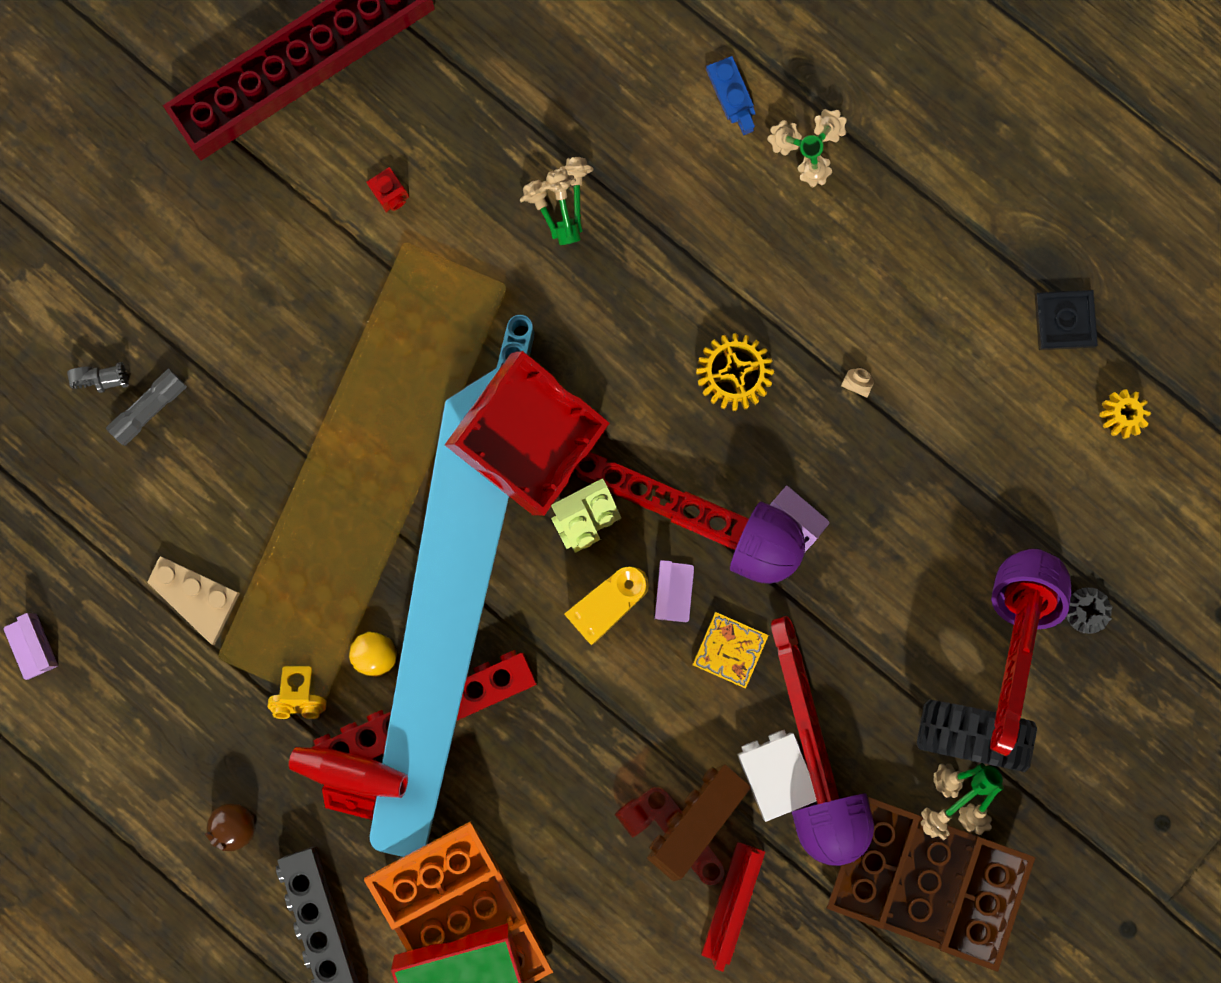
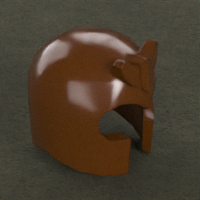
(230, 827)

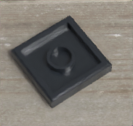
(1066, 320)

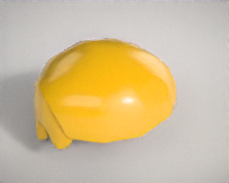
(372, 654)

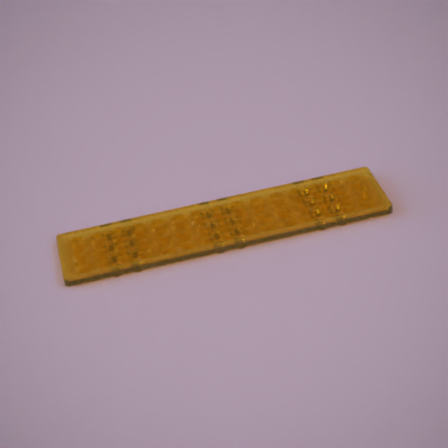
(363, 471)

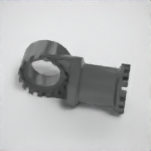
(101, 378)

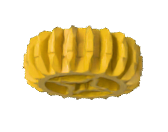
(722, 376)

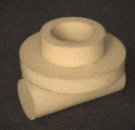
(858, 381)

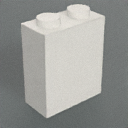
(777, 775)

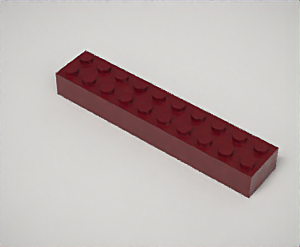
(286, 68)

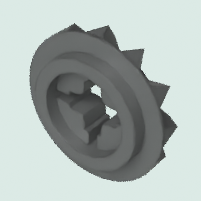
(1077, 616)

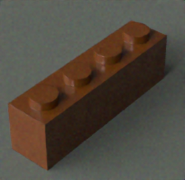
(698, 822)

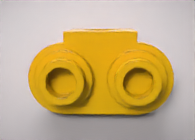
(296, 702)

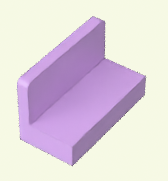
(806, 516)
(674, 591)
(30, 646)

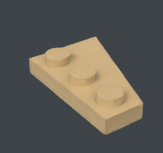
(194, 597)

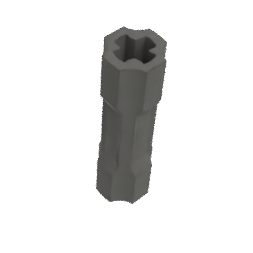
(131, 421)

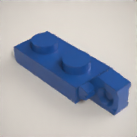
(732, 93)

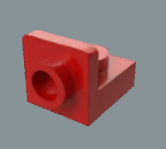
(388, 190)

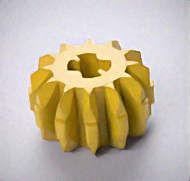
(1130, 405)

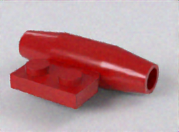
(348, 779)

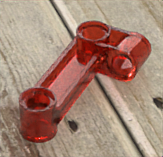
(638, 815)

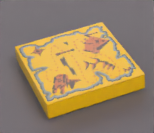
(730, 650)

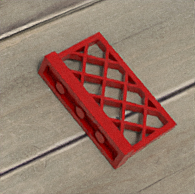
(732, 905)

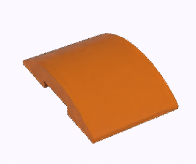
(453, 892)

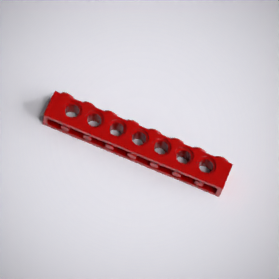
(520, 679)

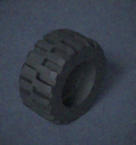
(968, 733)

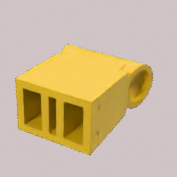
(608, 603)

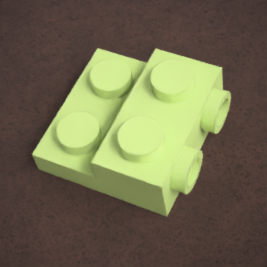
(584, 514)

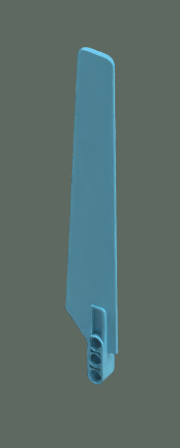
(442, 622)

